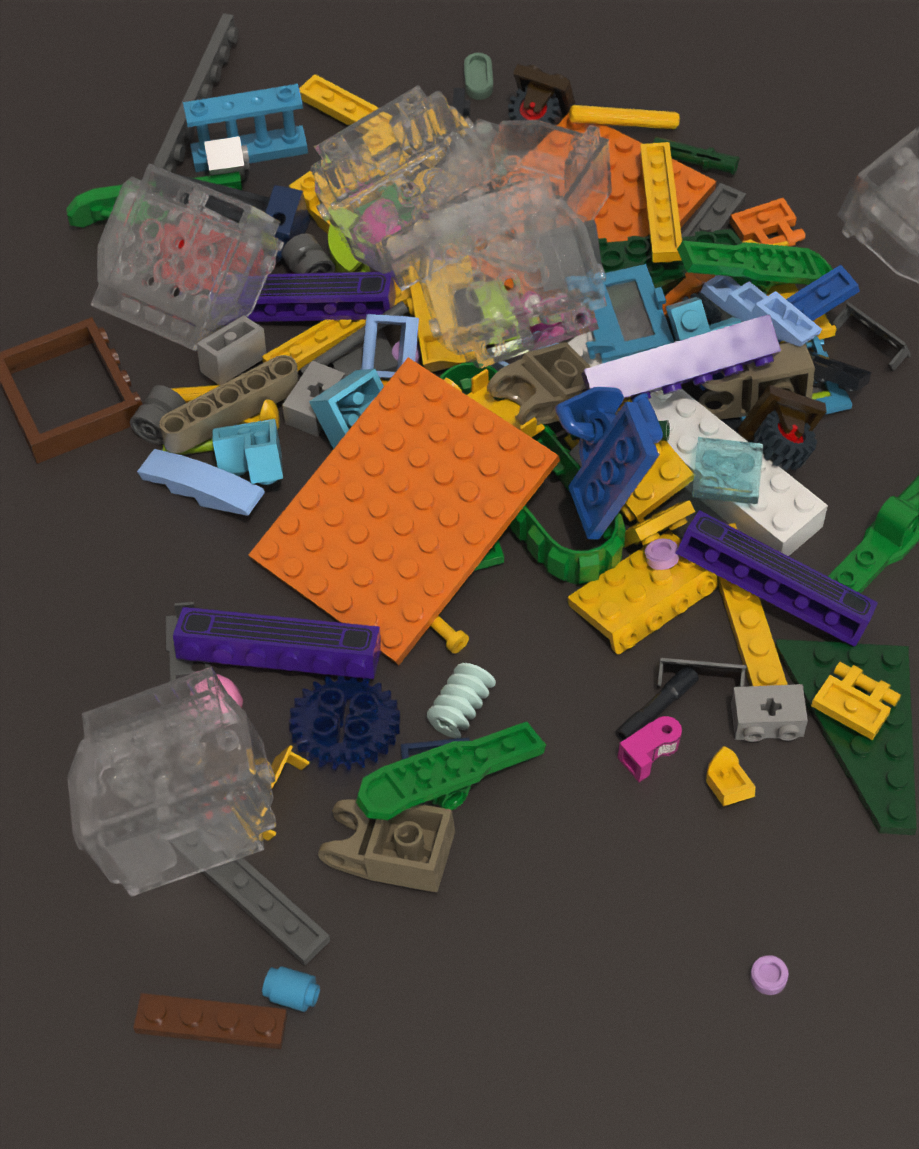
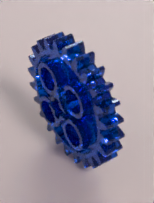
(368, 727)

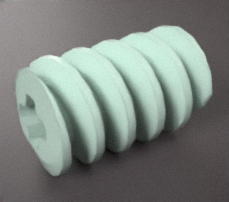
(460, 699)

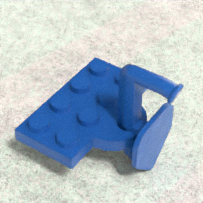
(612, 451)

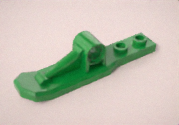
(99, 202)
(754, 262)
(884, 541)
(445, 772)

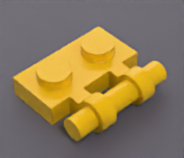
(666, 519)
(852, 706)

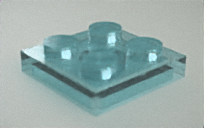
(727, 470)

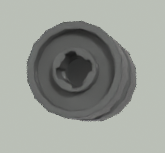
(306, 255)
(147, 417)

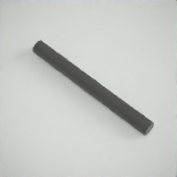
(354, 339)

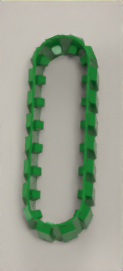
(564, 563)

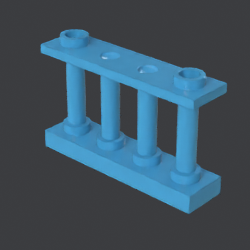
(261, 145)

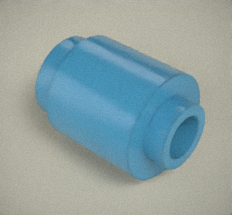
(291, 988)

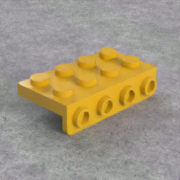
(660, 483)
(638, 599)

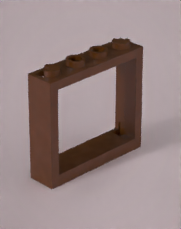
(85, 429)

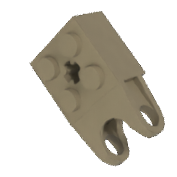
(541, 382)
(739, 392)
(396, 851)

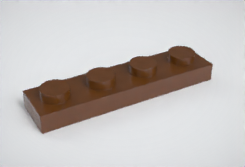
(210, 1021)

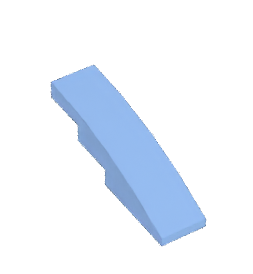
(750, 302)
(204, 482)

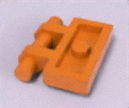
(765, 220)

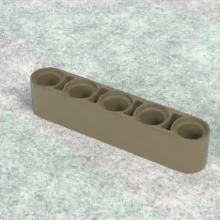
(228, 403)

